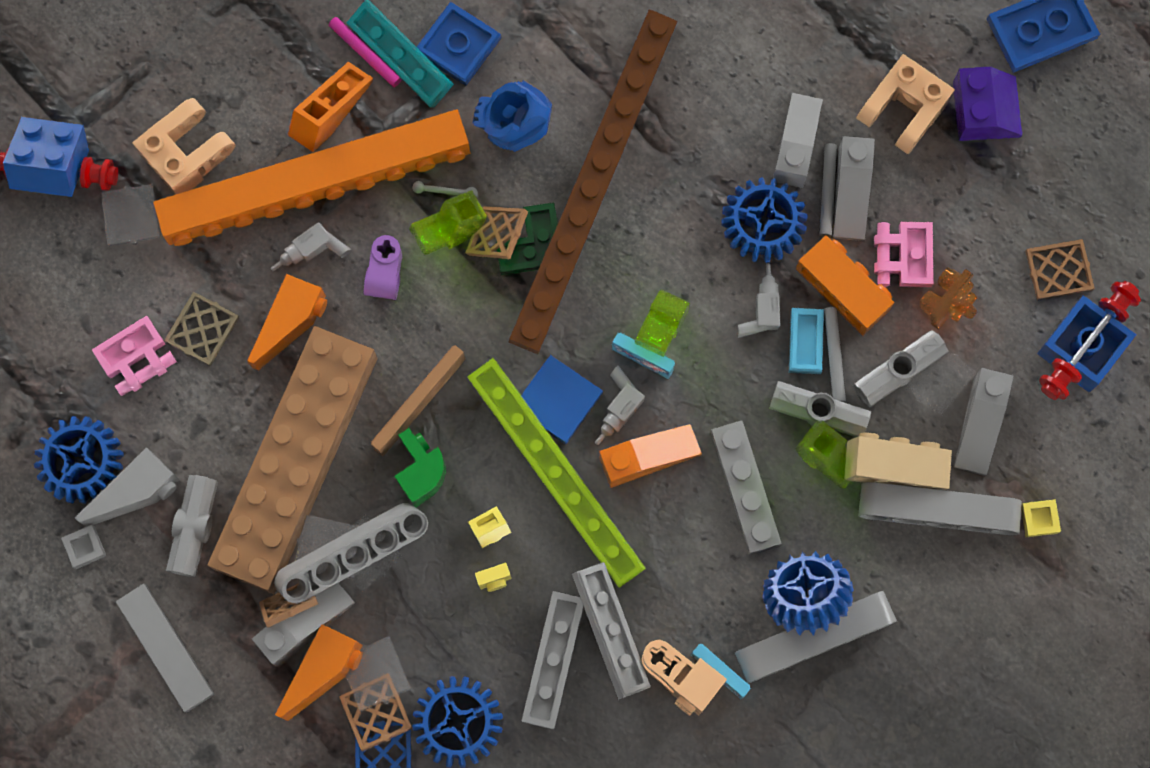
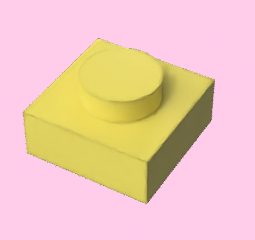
(1040, 518)
(489, 527)
(494, 577)

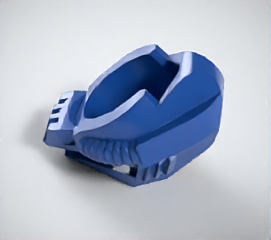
(514, 115)

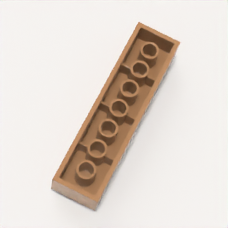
(293, 459)

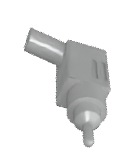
(310, 245)
(766, 308)
(622, 406)

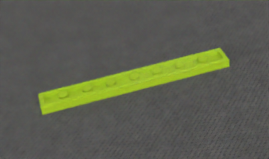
(556, 472)

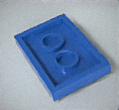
(1041, 30)

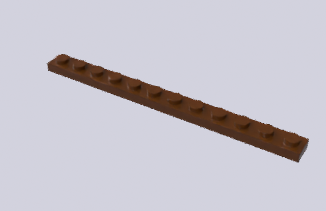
(592, 183)

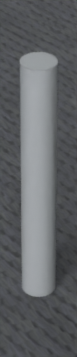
(828, 189)
(834, 354)

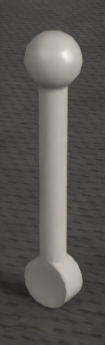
(419, 187)

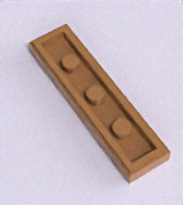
(418, 400)

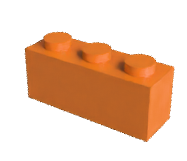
(845, 284)

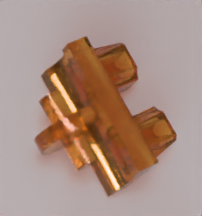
(957, 288)

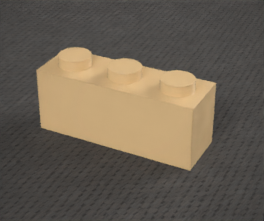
(897, 462)

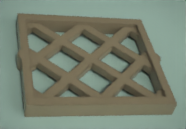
(214, 306)

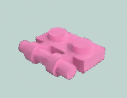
(915, 254)
(128, 348)

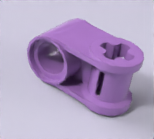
(383, 274)

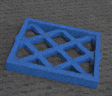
(407, 751)

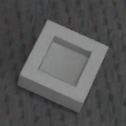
(83, 547)

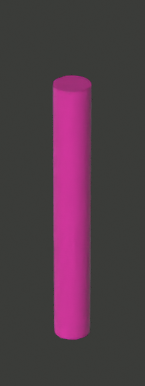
(364, 51)

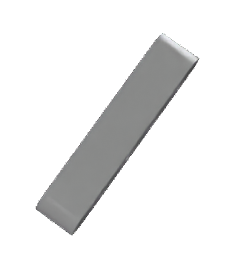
(940, 508)
(335, 552)
(790, 648)

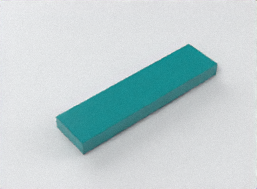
(400, 53)

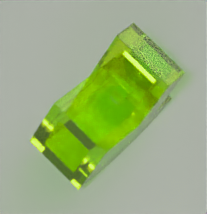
(451, 226)
(662, 322)
(826, 451)

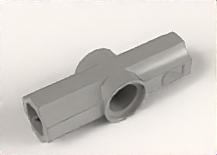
(886, 380)
(799, 402)
(192, 526)

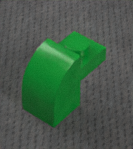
(424, 476)

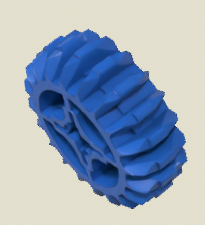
(775, 224)
(83, 448)
(828, 593)
(445, 696)

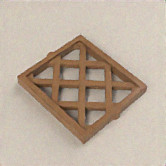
(514, 234)
(1085, 265)
(283, 613)
(385, 735)

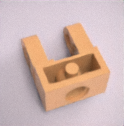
(915, 89)
(166, 158)
(689, 682)

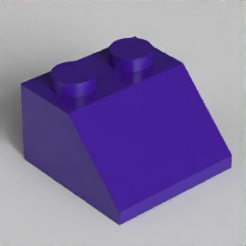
(986, 104)

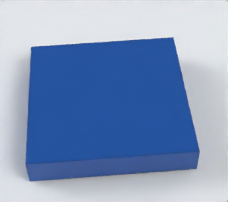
(458, 43)
(560, 398)

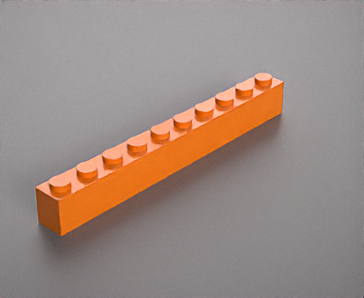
(312, 178)

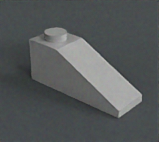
(798, 140)
(853, 187)
(983, 420)
(137, 486)
(292, 634)

